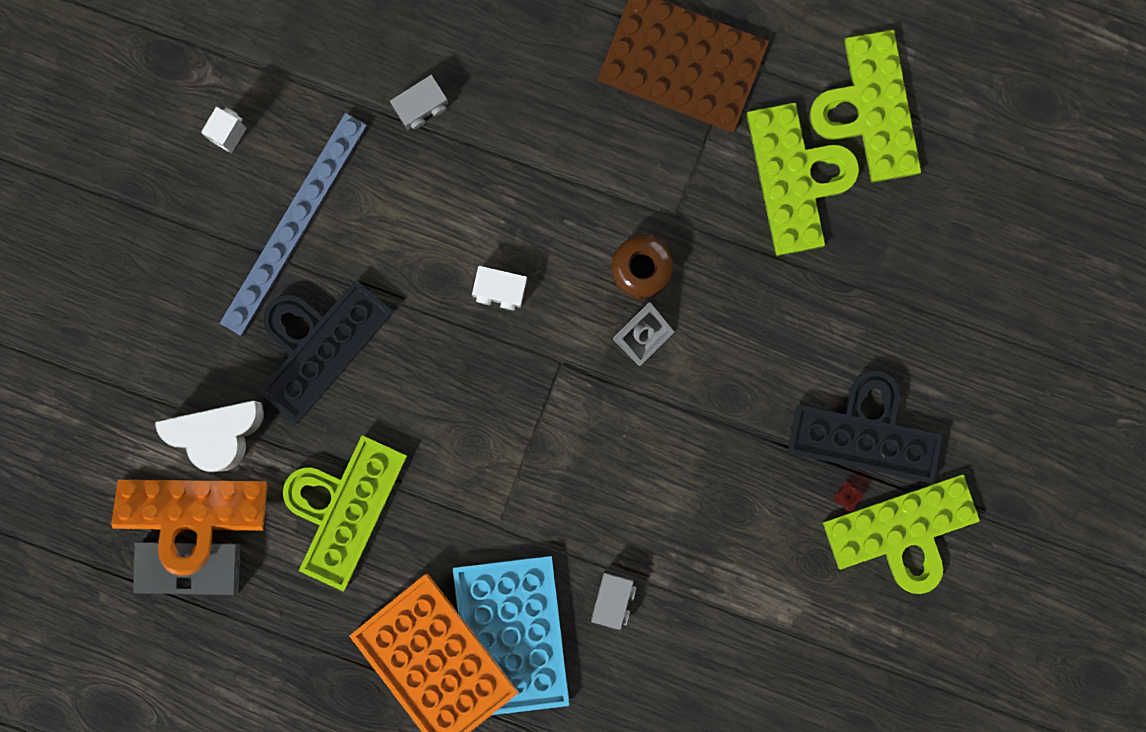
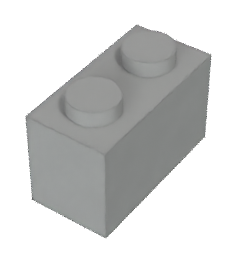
(419, 103)
(612, 601)

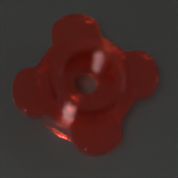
(849, 504)

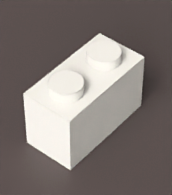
(224, 128)
(499, 288)

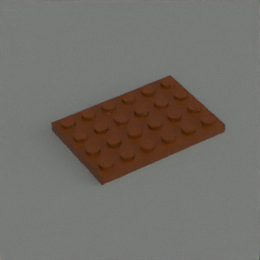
(683, 61)

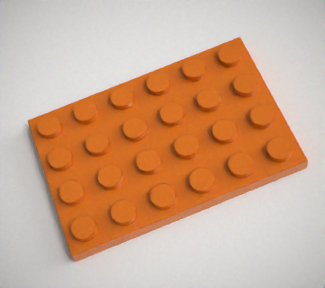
(433, 661)

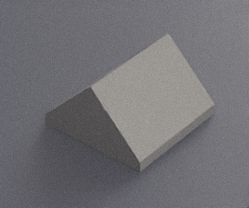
(643, 334)

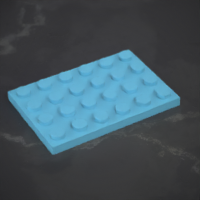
(517, 621)

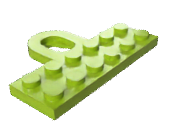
(881, 107)
(787, 181)
(351, 513)
(900, 523)

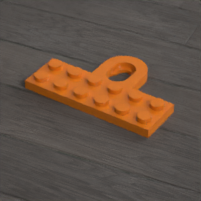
(188, 506)

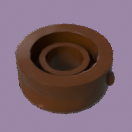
(642, 287)

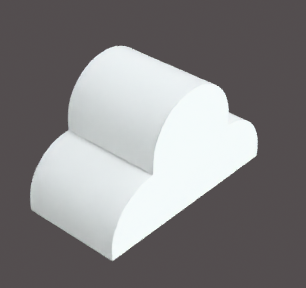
(215, 436)

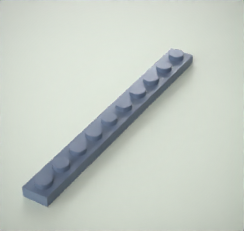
(293, 224)

